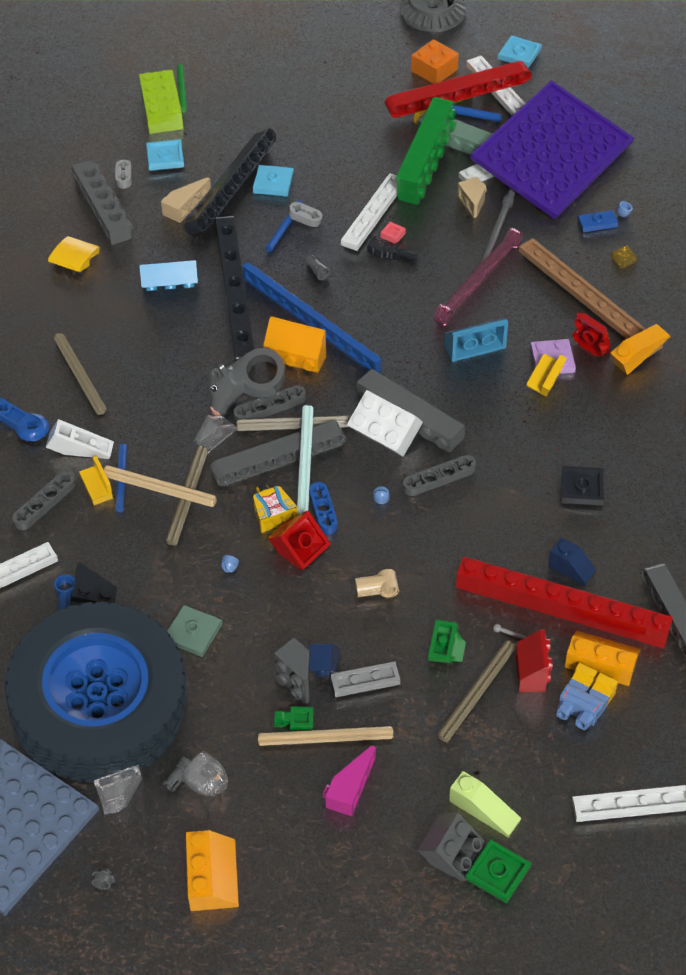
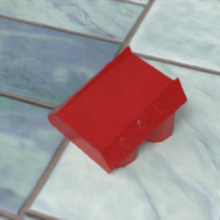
(591, 335)

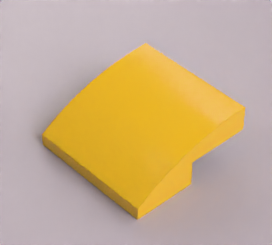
(73, 254)

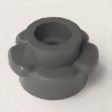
(102, 878)

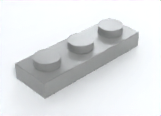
(365, 679)

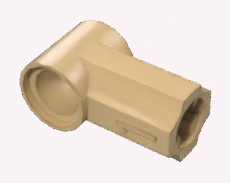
(383, 583)

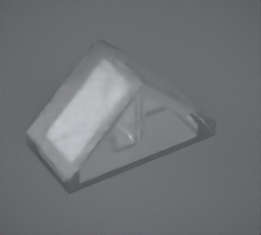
(214, 431)

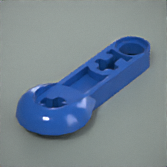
(23, 421)

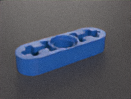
(325, 500)

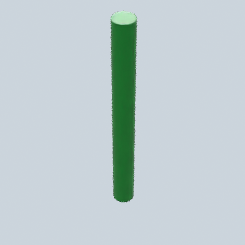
(181, 86)

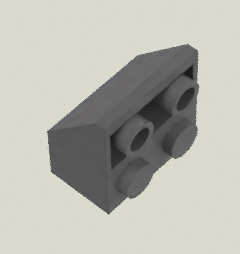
(292, 669)
(452, 845)

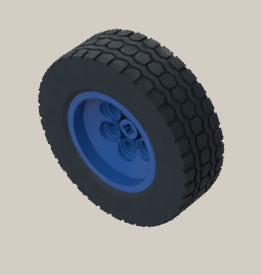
(68, 653)

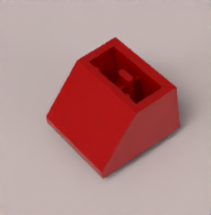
(533, 662)

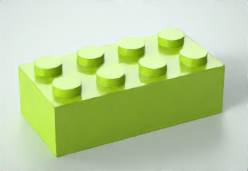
(161, 101)

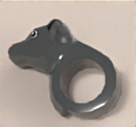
(231, 382)

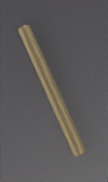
(80, 374)
(286, 423)
(183, 505)
(476, 691)

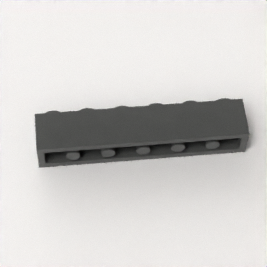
(436, 425)

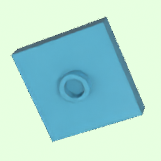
(519, 50)
(165, 155)
(273, 180)

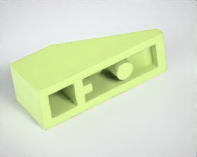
(483, 804)

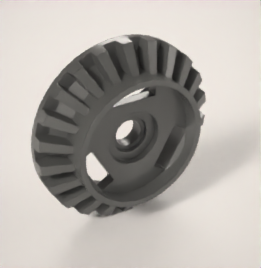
(422, 17)

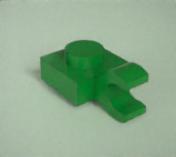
(299, 719)

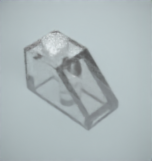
(117, 789)

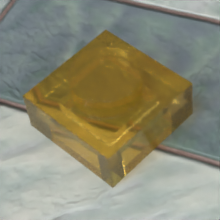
(624, 256)

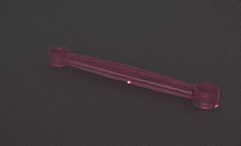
(444, 312)

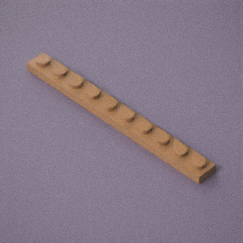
(581, 289)

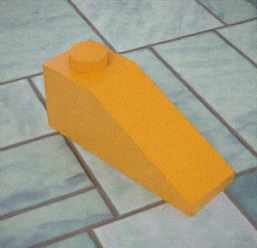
(638, 348)

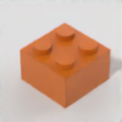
(434, 62)

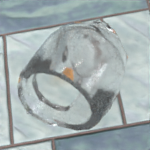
(205, 775)

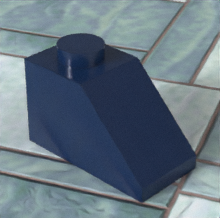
(571, 561)
(323, 659)

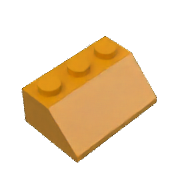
(296, 343)
(602, 655)
(211, 871)

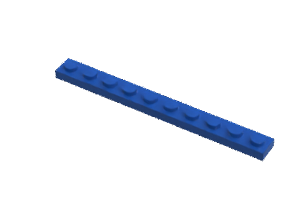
(310, 317)

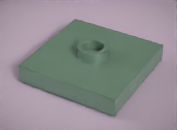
(194, 630)

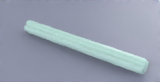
(305, 459)

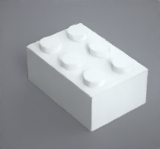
(384, 423)

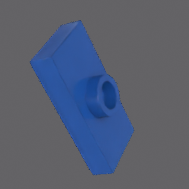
(597, 221)

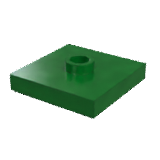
(498, 871)

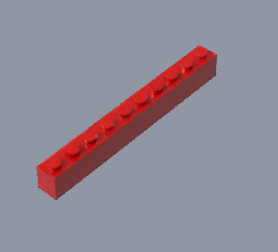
(564, 602)

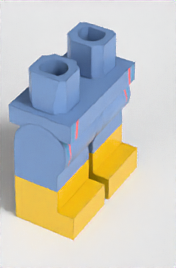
(586, 696)

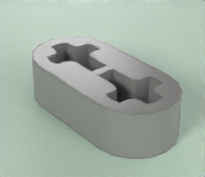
(127, 174)
(305, 214)

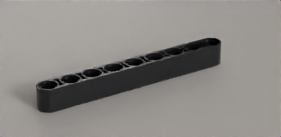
(230, 182)

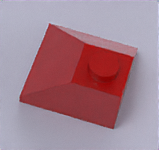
(299, 540)

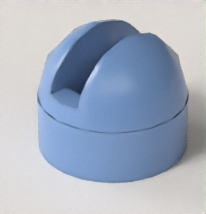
(624, 209)
(381, 495)
(229, 563)

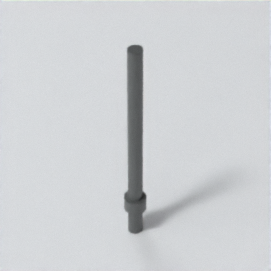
(506, 204)

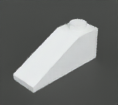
(78, 442)

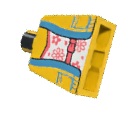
(272, 507)

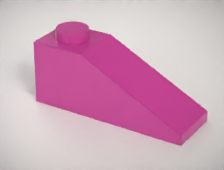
(348, 784)

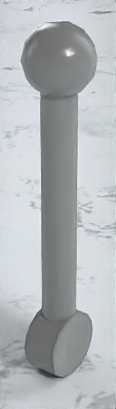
(497, 628)

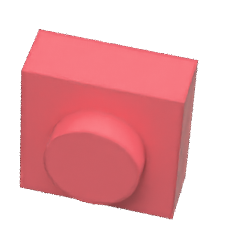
(392, 232)

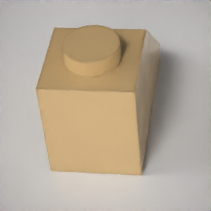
(472, 195)

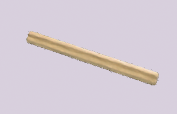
(160, 486)
(321, 736)

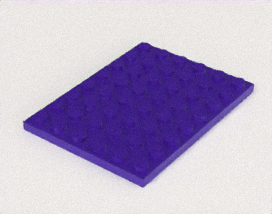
(552, 149)

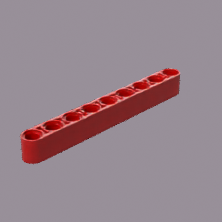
(458, 88)

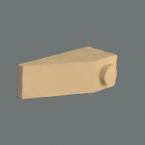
(182, 201)

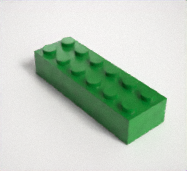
(426, 151)

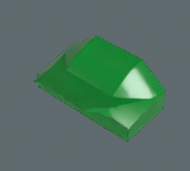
(446, 643)

